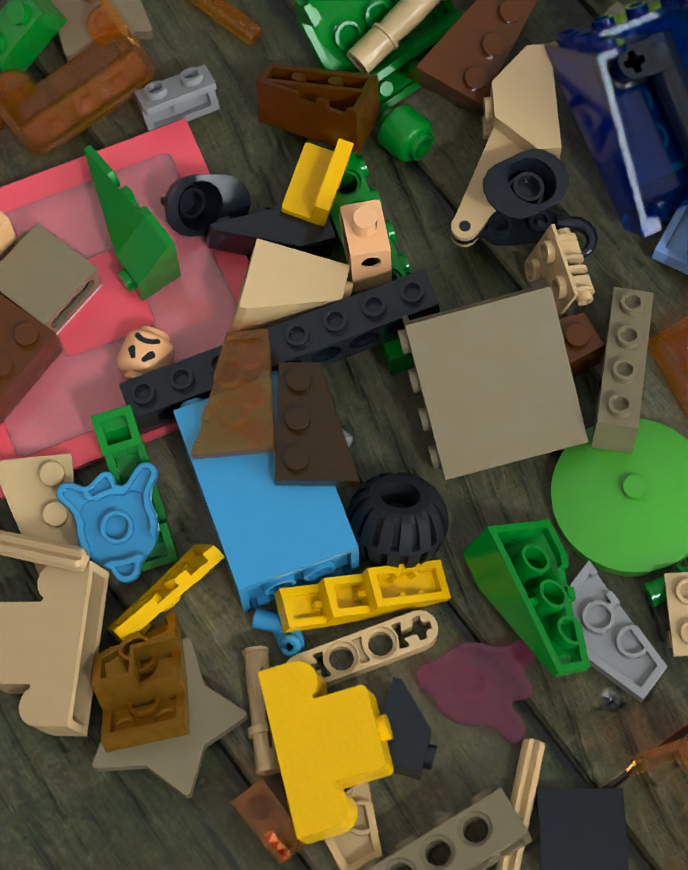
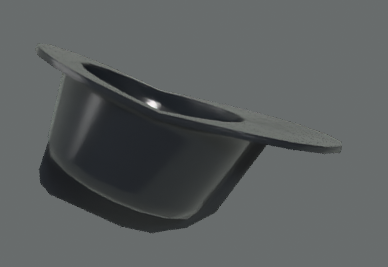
(526, 183)
(202, 199)

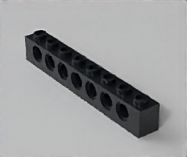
(310, 338)

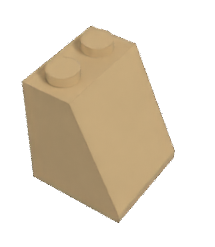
(286, 284)

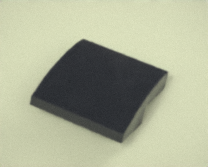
(582, 829)

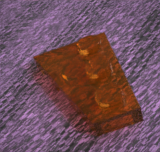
(241, 400)

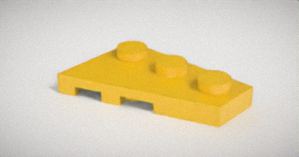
(166, 590)

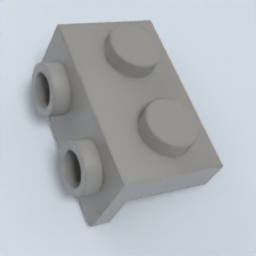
(178, 97)

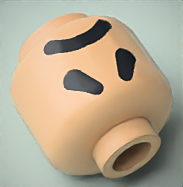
(144, 352)

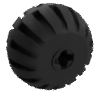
(398, 519)

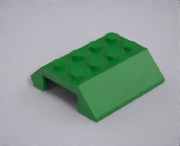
(337, 25)

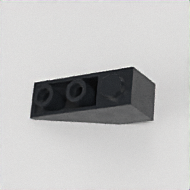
(272, 225)

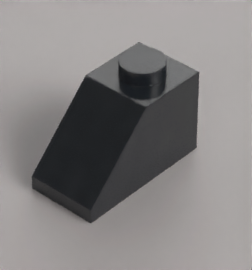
(411, 733)

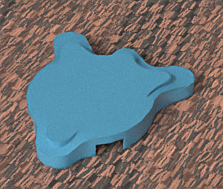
(116, 520)

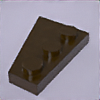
(309, 433)

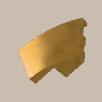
(143, 688)

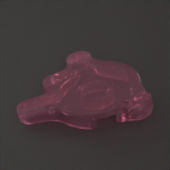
(479, 684)

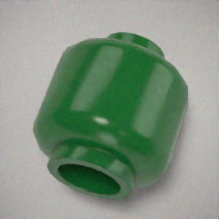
(405, 133)

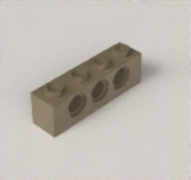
(622, 370)
(489, 808)

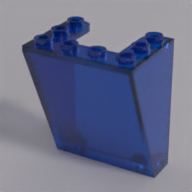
(626, 127)

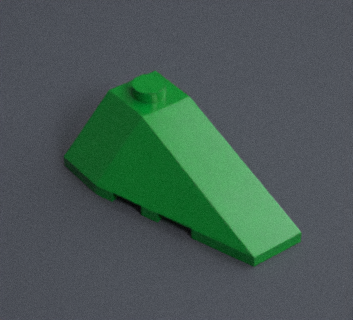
(140, 243)
(526, 581)

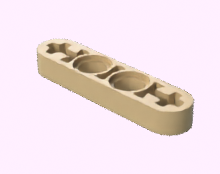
(358, 646)

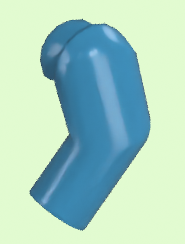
(289, 643)

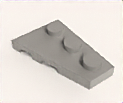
(611, 639)

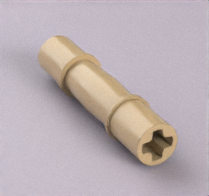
(385, 35)

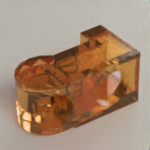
(268, 821)

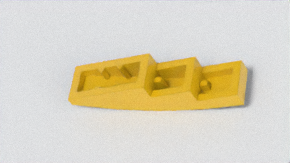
(361, 596)

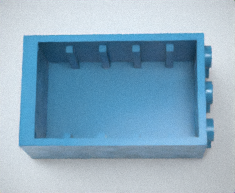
(267, 530)

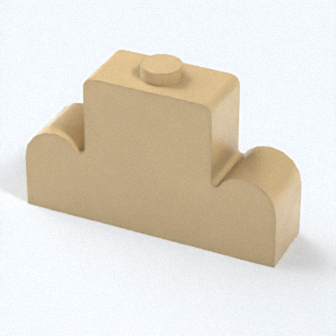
(52, 648)

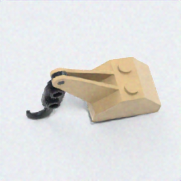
(515, 119)

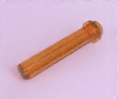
(231, 19)

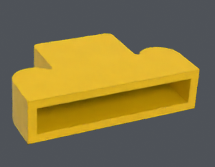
(323, 746)

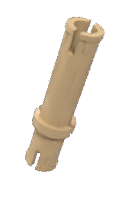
(266, 760)

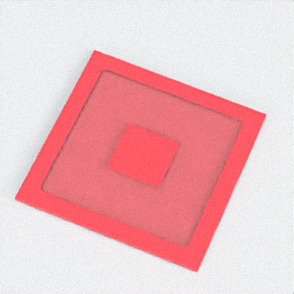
(190, 310)

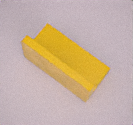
(316, 182)

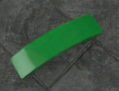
(124, 451)

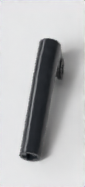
(660, 61)

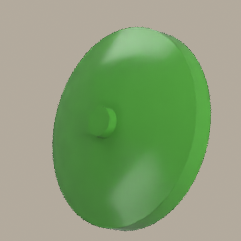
(624, 506)

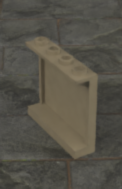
(494, 381)

